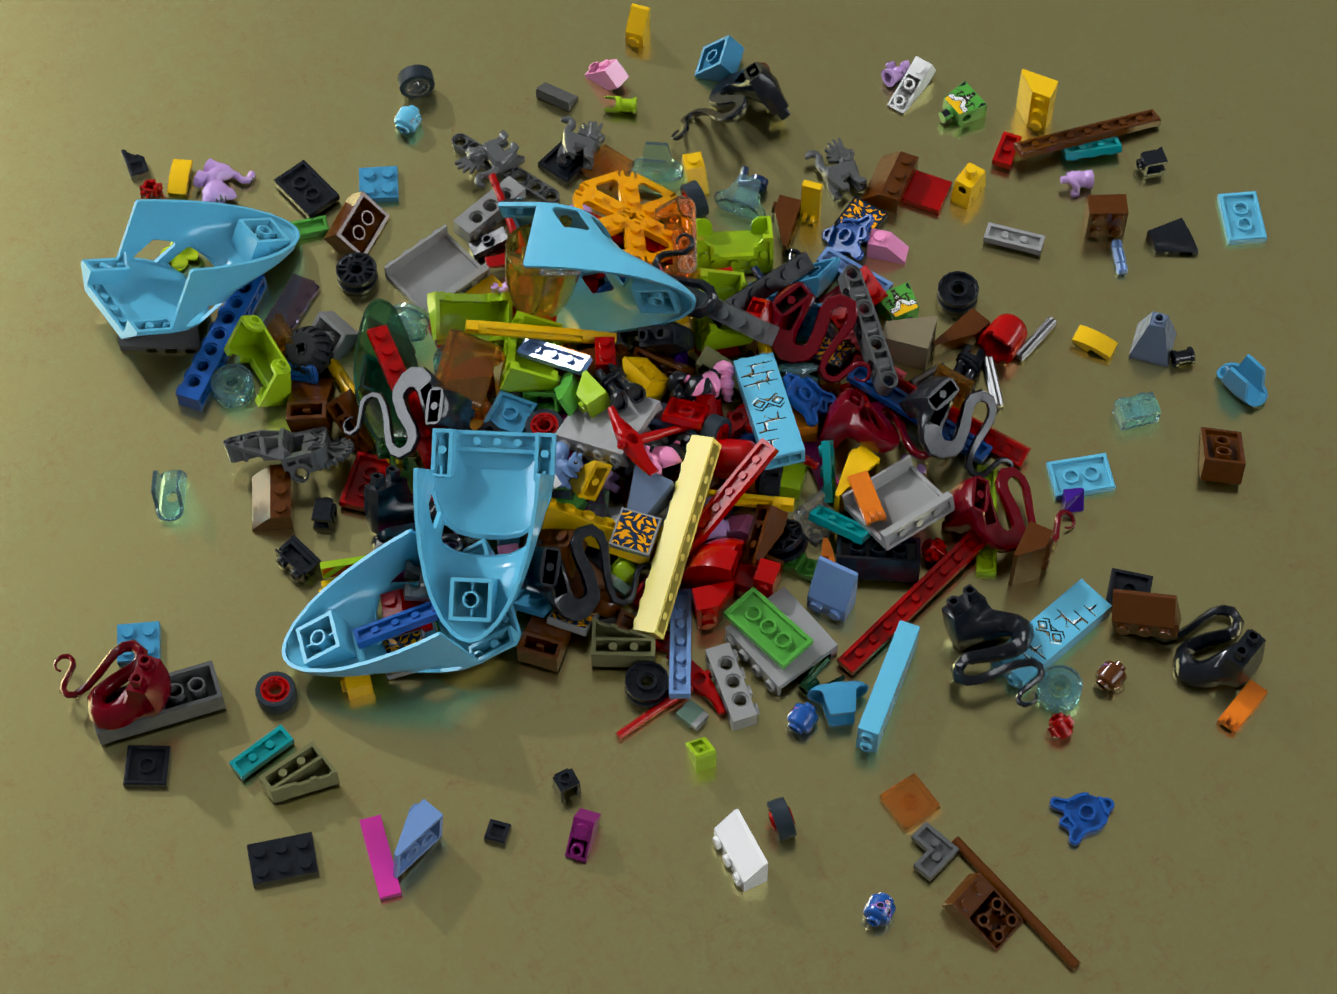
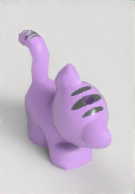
(213, 179)

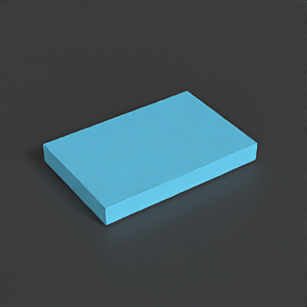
(1242, 218)
(1084, 472)

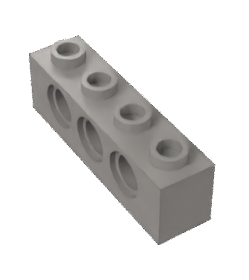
(486, 211)
(738, 716)

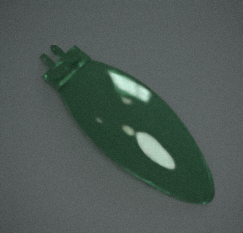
(370, 377)

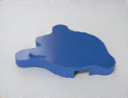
(849, 235)
(807, 397)
(1082, 814)

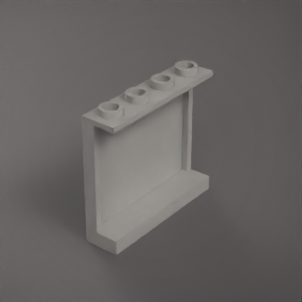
(433, 266)
(596, 435)
(907, 500)
(763, 666)

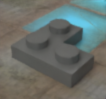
(938, 851)

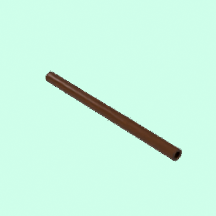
(1017, 904)

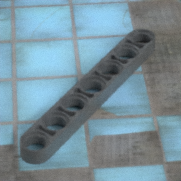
(529, 182)

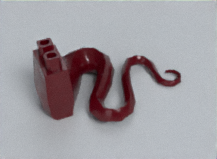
(789, 313)
(873, 430)
(977, 513)
(143, 697)

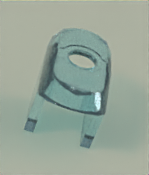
(658, 163)
(741, 198)
(165, 484)

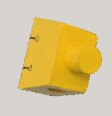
(973, 181)

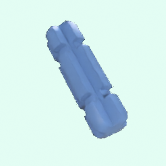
(1119, 257)

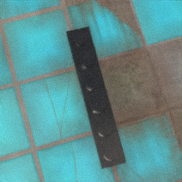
(771, 282)

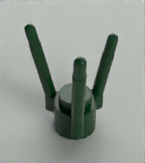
(810, 680)

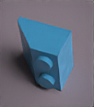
(719, 59)

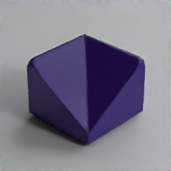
(1073, 499)

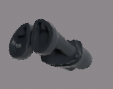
(969, 362)
(612, 383)

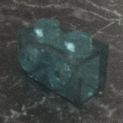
(1136, 411)

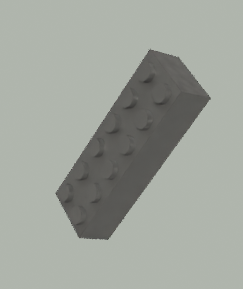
(192, 694)

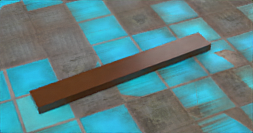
(1087, 134)

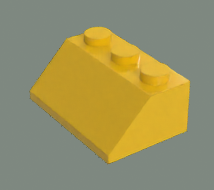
(1036, 100)

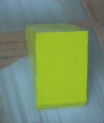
(701, 754)

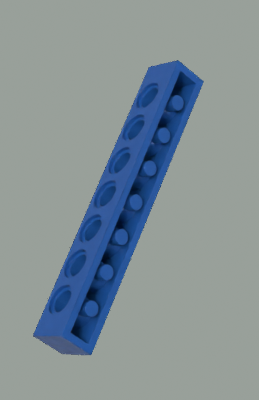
(212, 344)

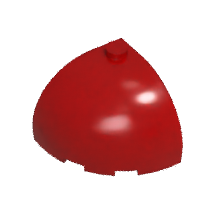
(714, 562)

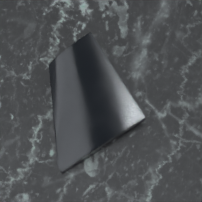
(1171, 239)

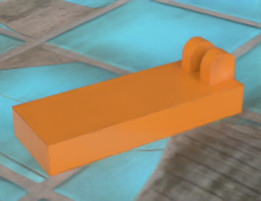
(866, 498)
(1242, 706)

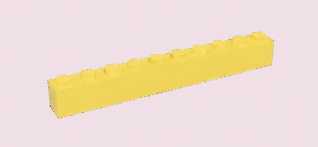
(677, 536)

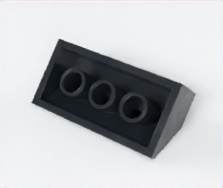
(876, 563)

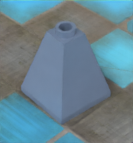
(1154, 339)
(650, 493)

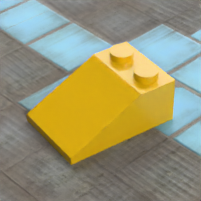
(857, 461)

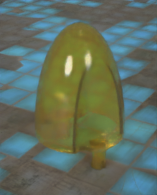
(527, 289)

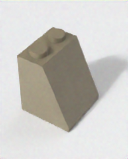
(911, 340)

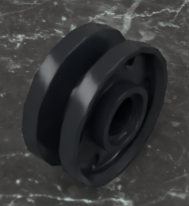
(356, 273)
(955, 283)
(791, 543)
(650, 673)

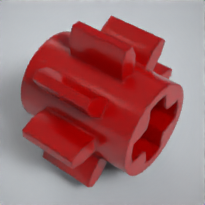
(151, 189)
(933, 550)
(1061, 725)

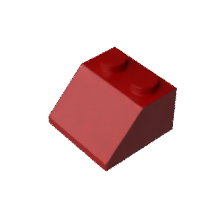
(394, 602)
(710, 603)

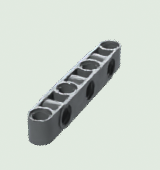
(869, 331)

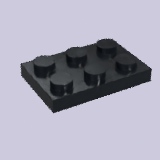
(306, 189)
(282, 859)

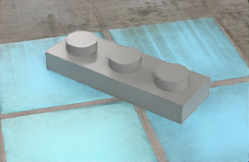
(1014, 238)

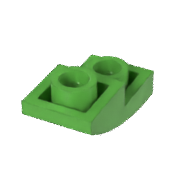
(802, 567)

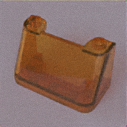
(680, 217)
(468, 368)

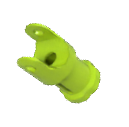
(622, 104)

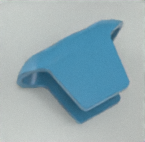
(1245, 380)
(838, 700)

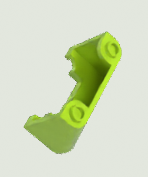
(735, 248)
(453, 309)
(706, 332)
(255, 345)
(524, 374)

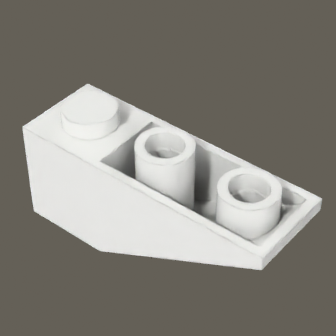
(912, 85)

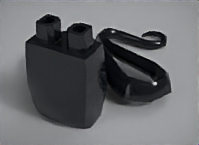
(732, 93)
(675, 337)
(931, 405)
(440, 406)
(391, 508)
(550, 579)
(971, 622)
(1228, 667)

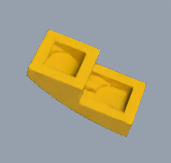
(179, 177)
(1096, 341)

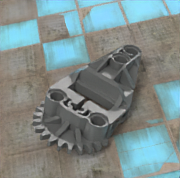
(317, 450)

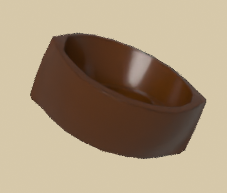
(606, 607)

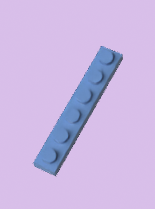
(680, 646)

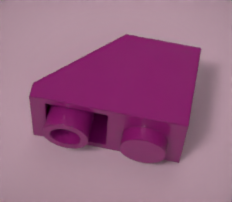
(582, 834)

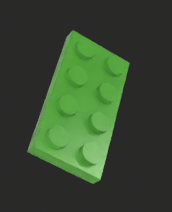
(768, 628)

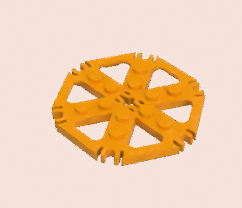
(619, 212)

